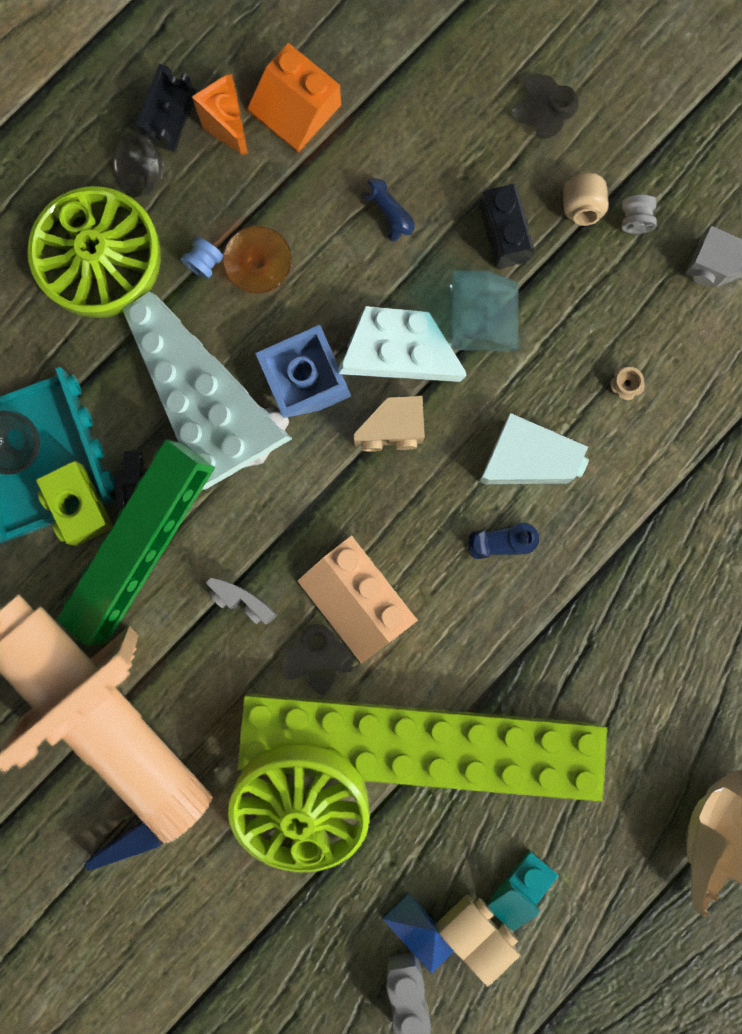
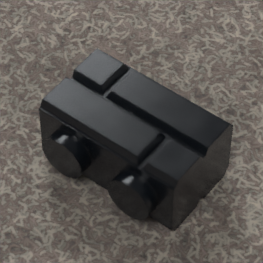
(506, 226)

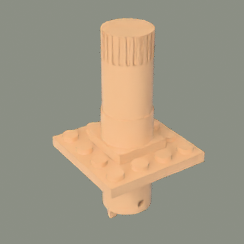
(80, 704)

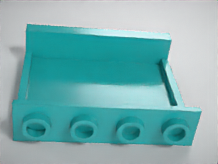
(63, 439)

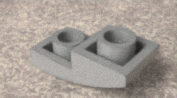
(232, 595)

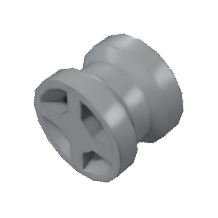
(639, 214)

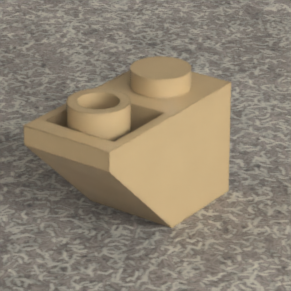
(394, 422)

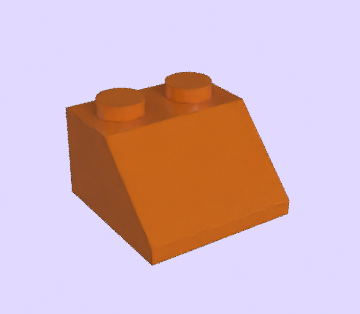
(294, 98)

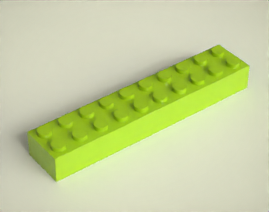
(434, 745)

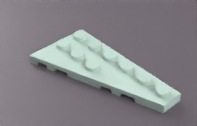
(199, 394)

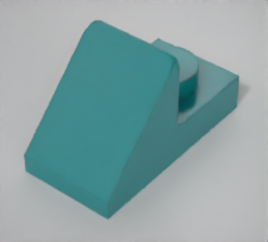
(521, 891)

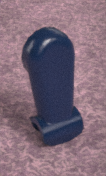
(396, 215)
(509, 540)

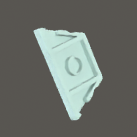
(400, 346)

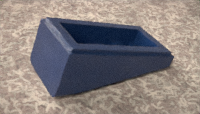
(131, 843)

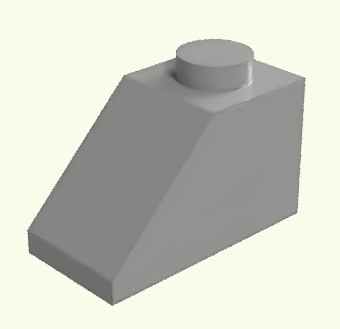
(716, 259)

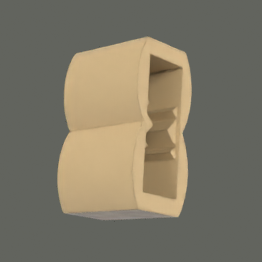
(478, 939)

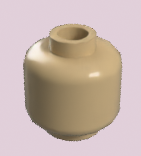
(585, 198)

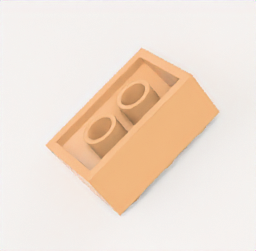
(357, 599)

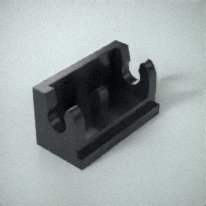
(166, 108)

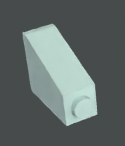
(533, 456)

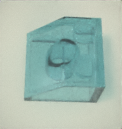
(483, 311)

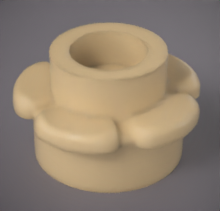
(636, 382)

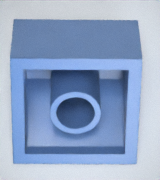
(303, 373)

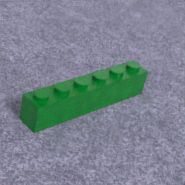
(135, 543)

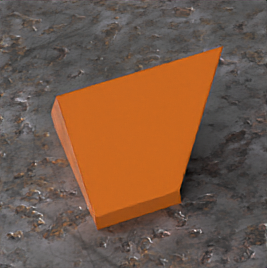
(221, 114)

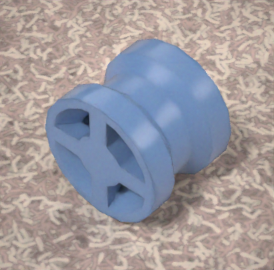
(202, 258)

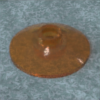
(252, 245)

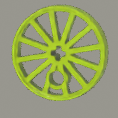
(80, 257)
(299, 811)

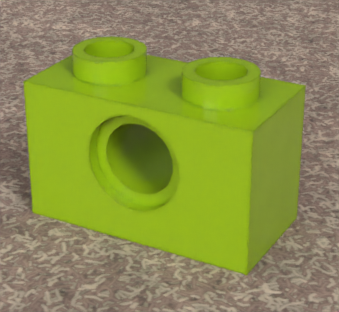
(89, 519)

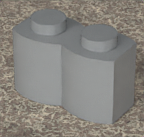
(407, 996)

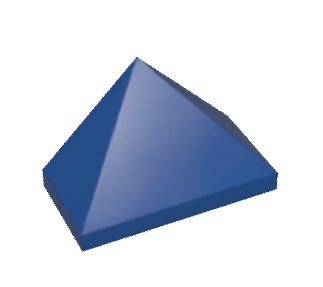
(418, 932)

